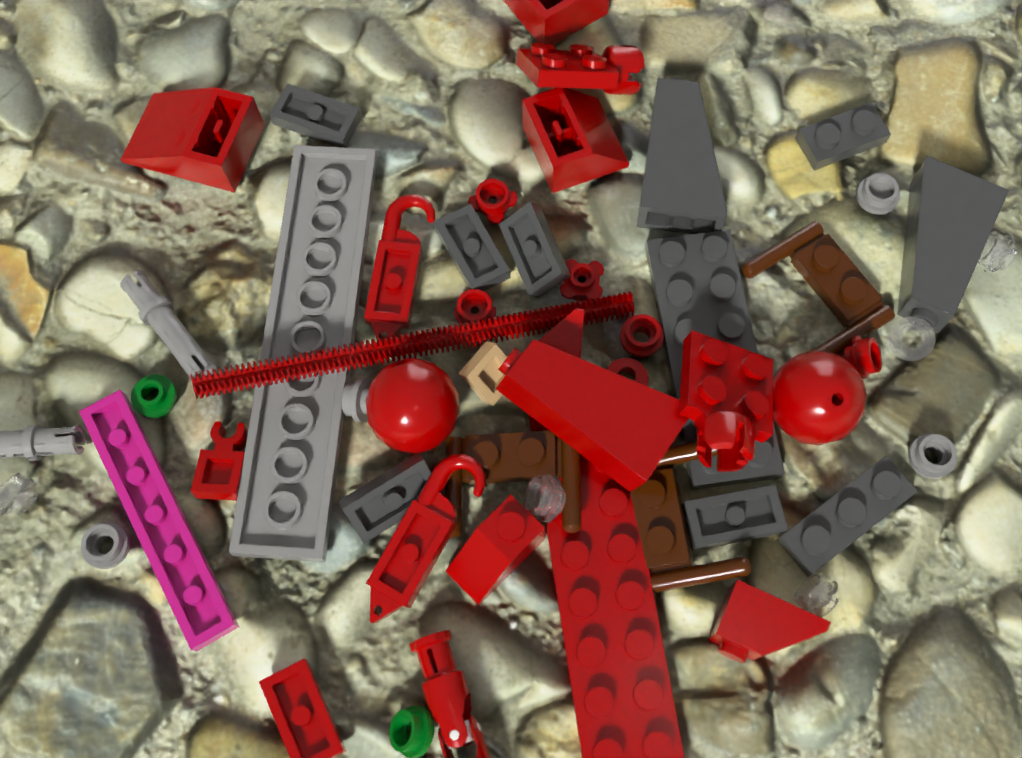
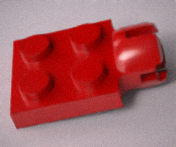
(583, 67)
(727, 398)

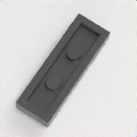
(846, 516)

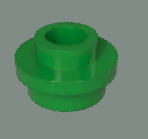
(162, 404)
(412, 731)

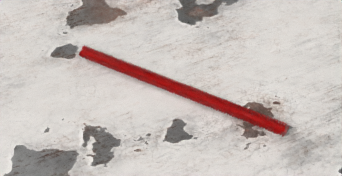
(405, 345)

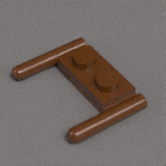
(833, 280)
(518, 459)
(665, 532)

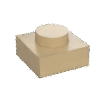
(483, 374)

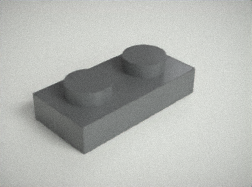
(316, 116)
(842, 136)
(472, 249)
(534, 250)
(385, 498)
(734, 517)

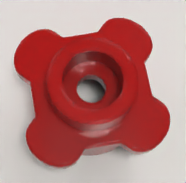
(493, 189)
(582, 291)

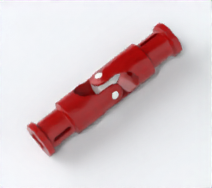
(448, 695)

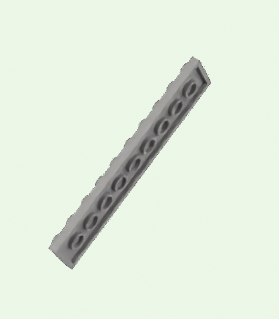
(312, 305)

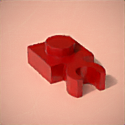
(220, 469)

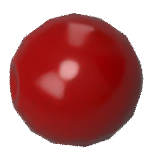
(818, 397)
(412, 405)

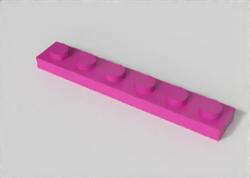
(159, 521)

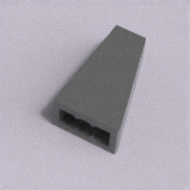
(680, 170)
(944, 238)

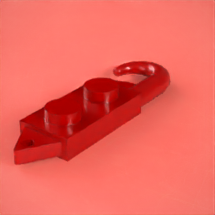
(395, 270)
(419, 539)

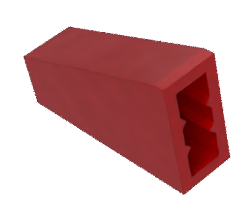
(593, 410)

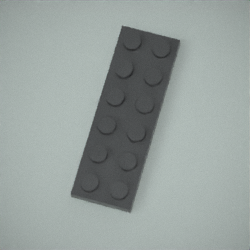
(702, 291)

